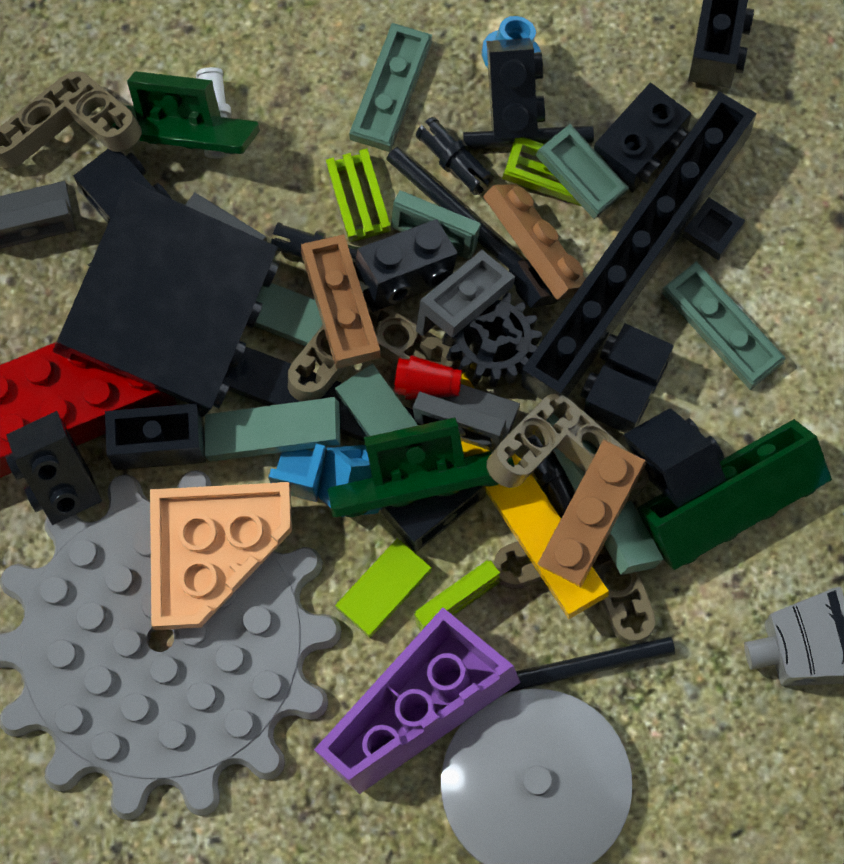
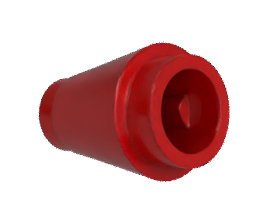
(425, 376)

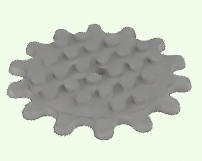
(144, 711)

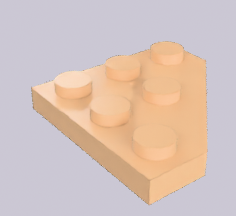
(209, 545)

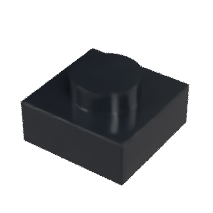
(713, 228)
(531, 286)

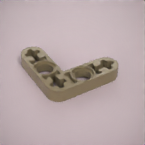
(67, 100)
(327, 373)
(565, 435)
(615, 615)

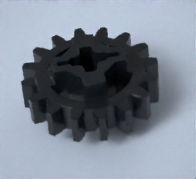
(513, 342)

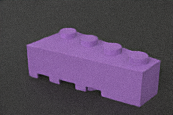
(416, 701)

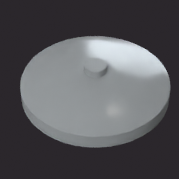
(536, 781)

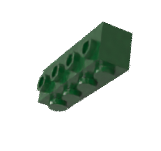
(757, 485)

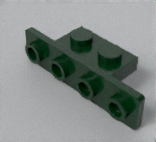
(185, 114)
(410, 467)

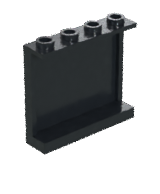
(168, 297)

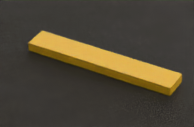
(533, 524)

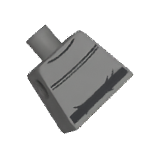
(804, 641)

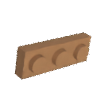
(536, 239)
(340, 301)
(592, 513)

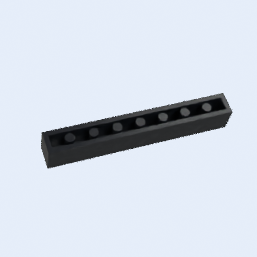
(638, 249)

